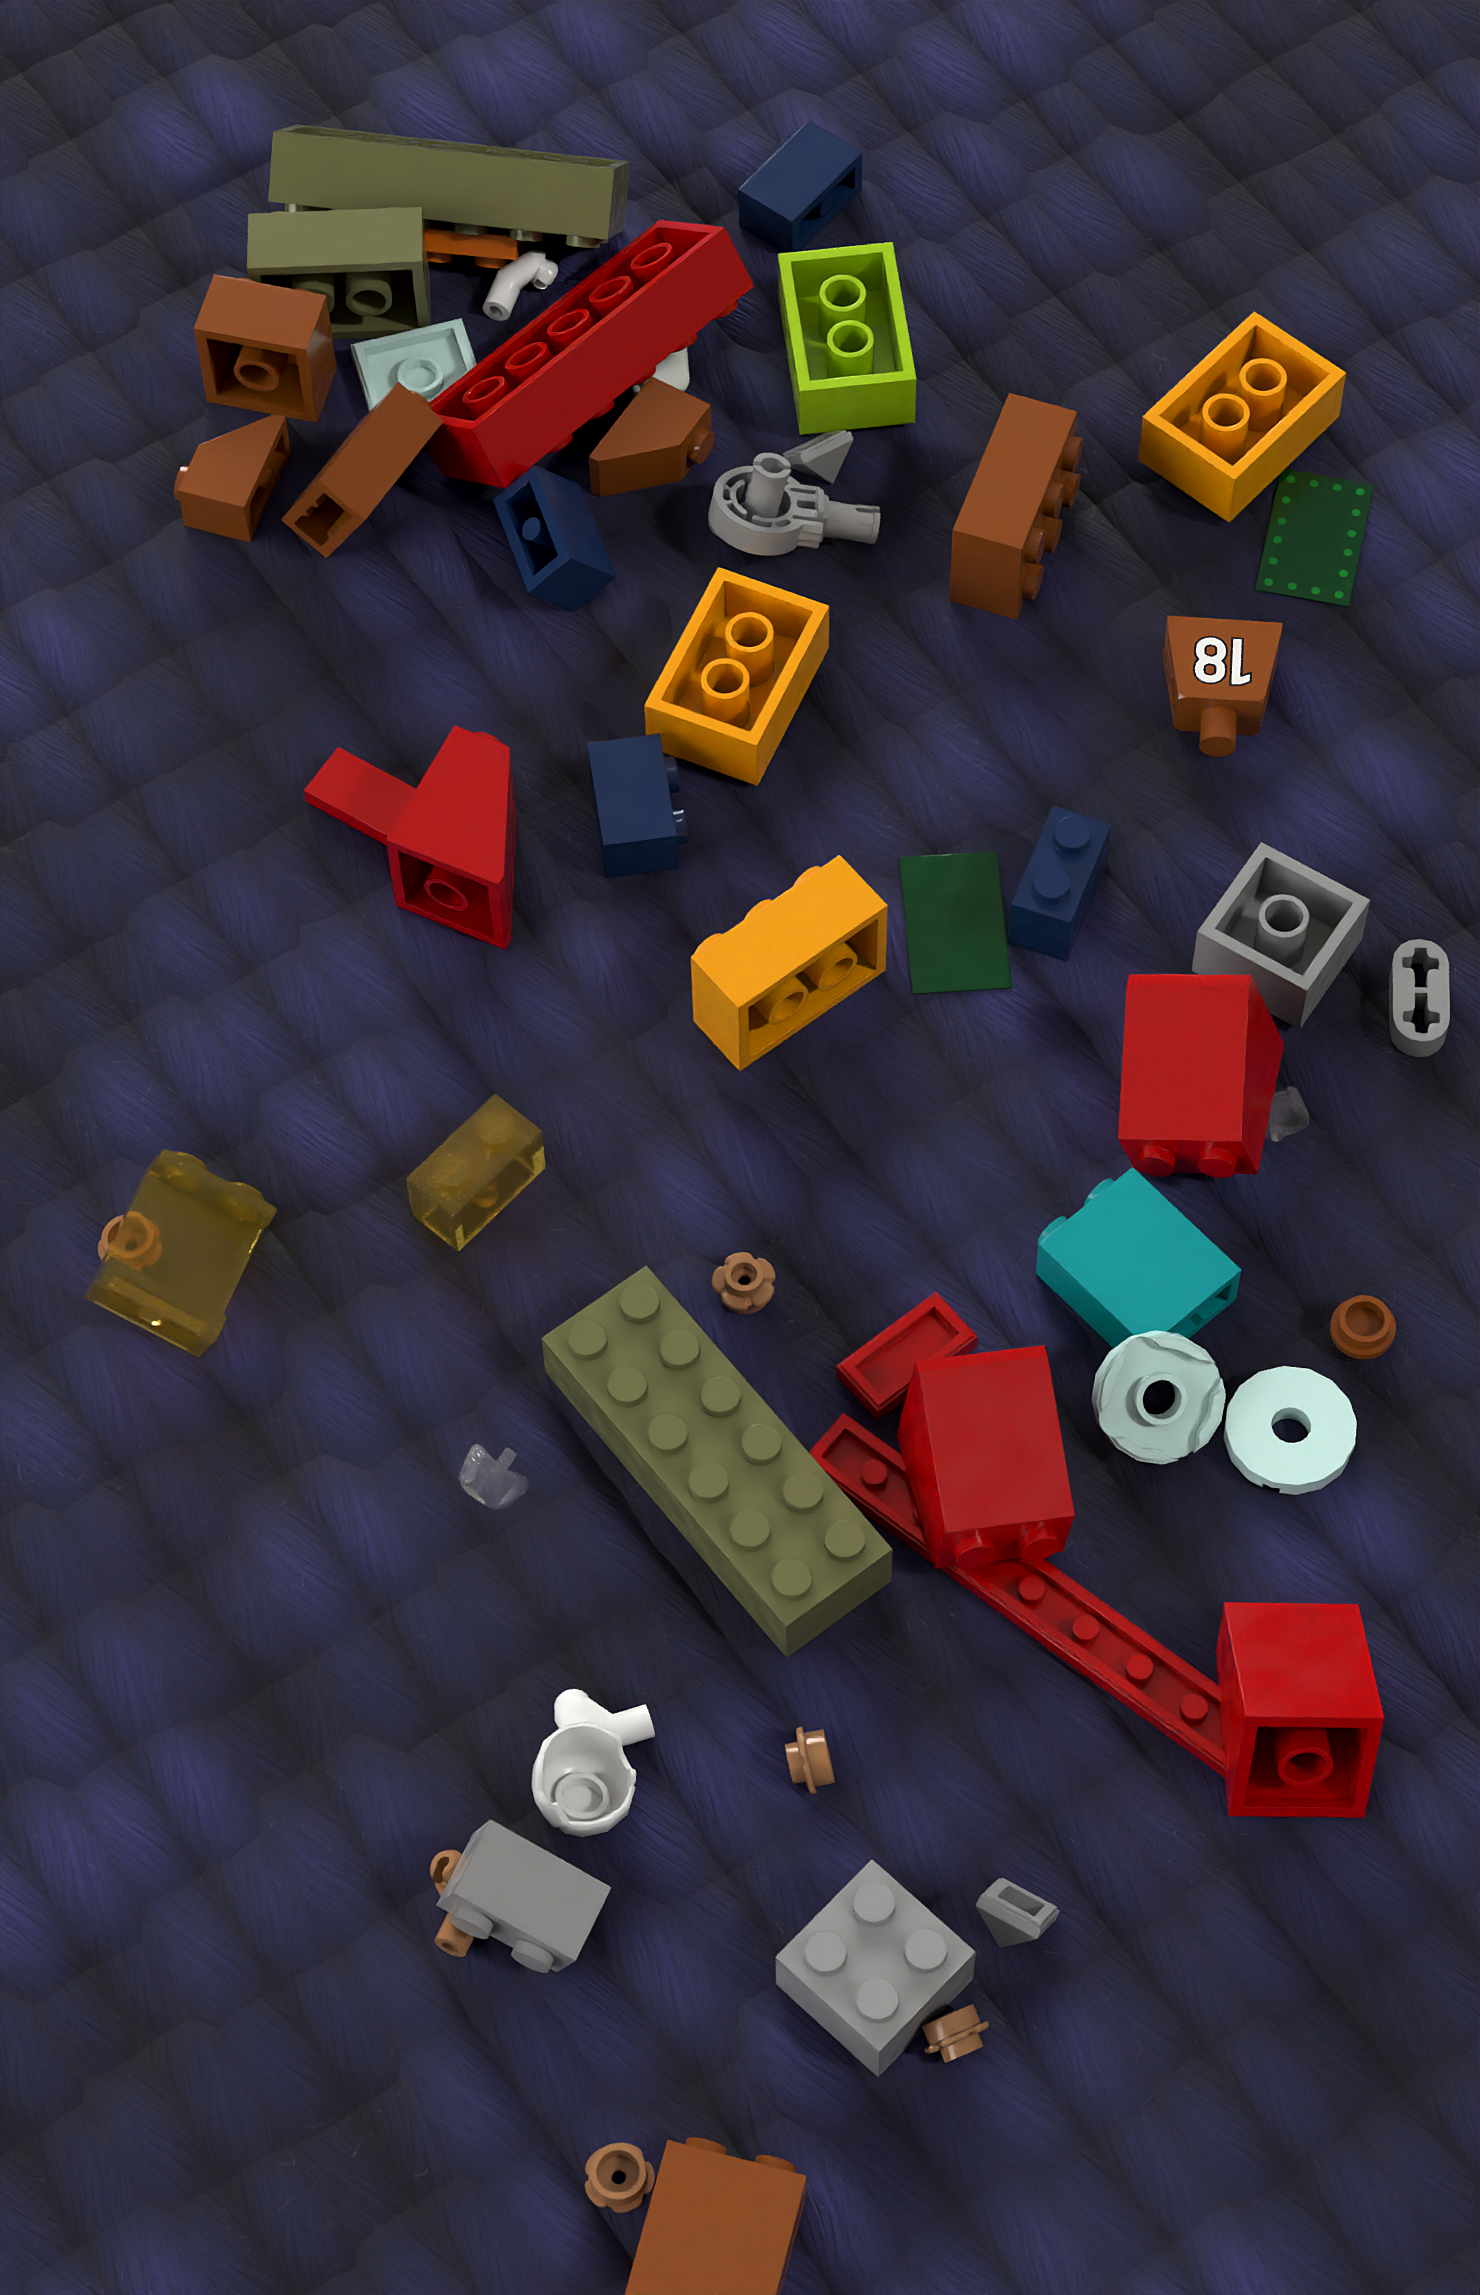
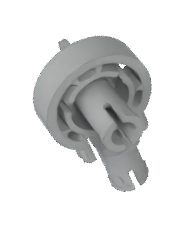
(782, 511)

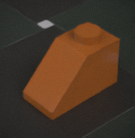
(652, 441)
(234, 478)

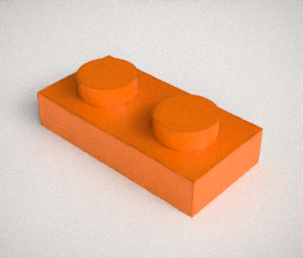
(490, 250)

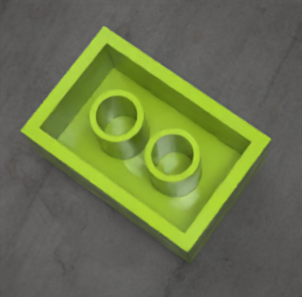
(846, 338)

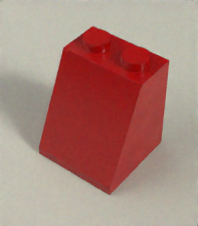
(458, 840)
(1196, 1074)
(986, 1457)
(1315, 1691)

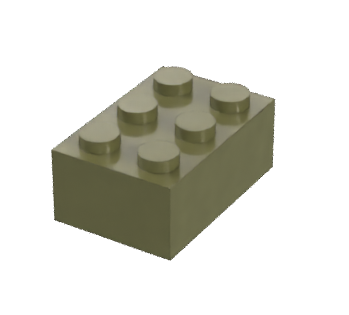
(361, 259)

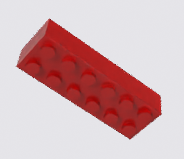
(586, 352)

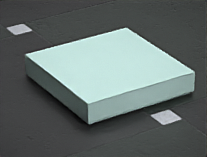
(419, 359)

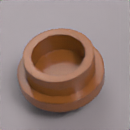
(1363, 1327)

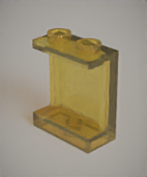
(180, 1251)

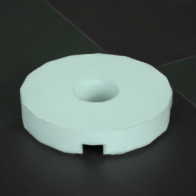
(1120, 1393)
(1299, 1396)

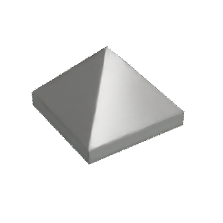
(821, 455)
(1014, 1913)

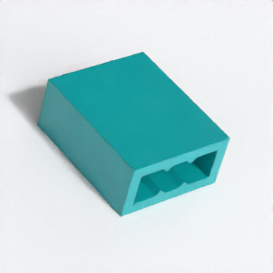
(1135, 1263)

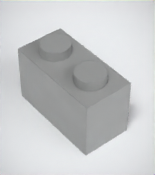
(523, 1898)

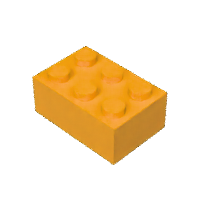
(1241, 416)
(737, 675)
(788, 961)

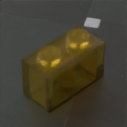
(476, 1172)

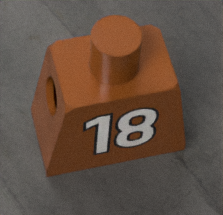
(1219, 677)

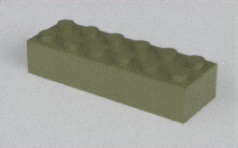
(452, 183)
(717, 1461)

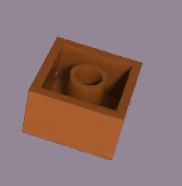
(265, 348)

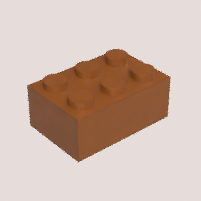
(1015, 506)

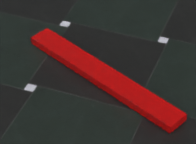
(1040, 1602)

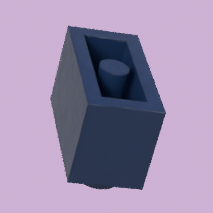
(799, 188)
(554, 538)
(634, 805)
(1059, 883)

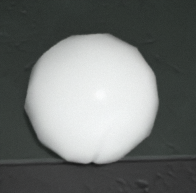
(583, 1779)

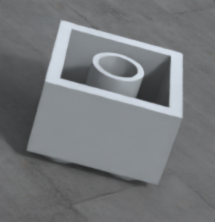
(1284, 930)
(875, 1967)

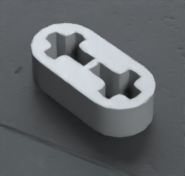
(1432, 998)

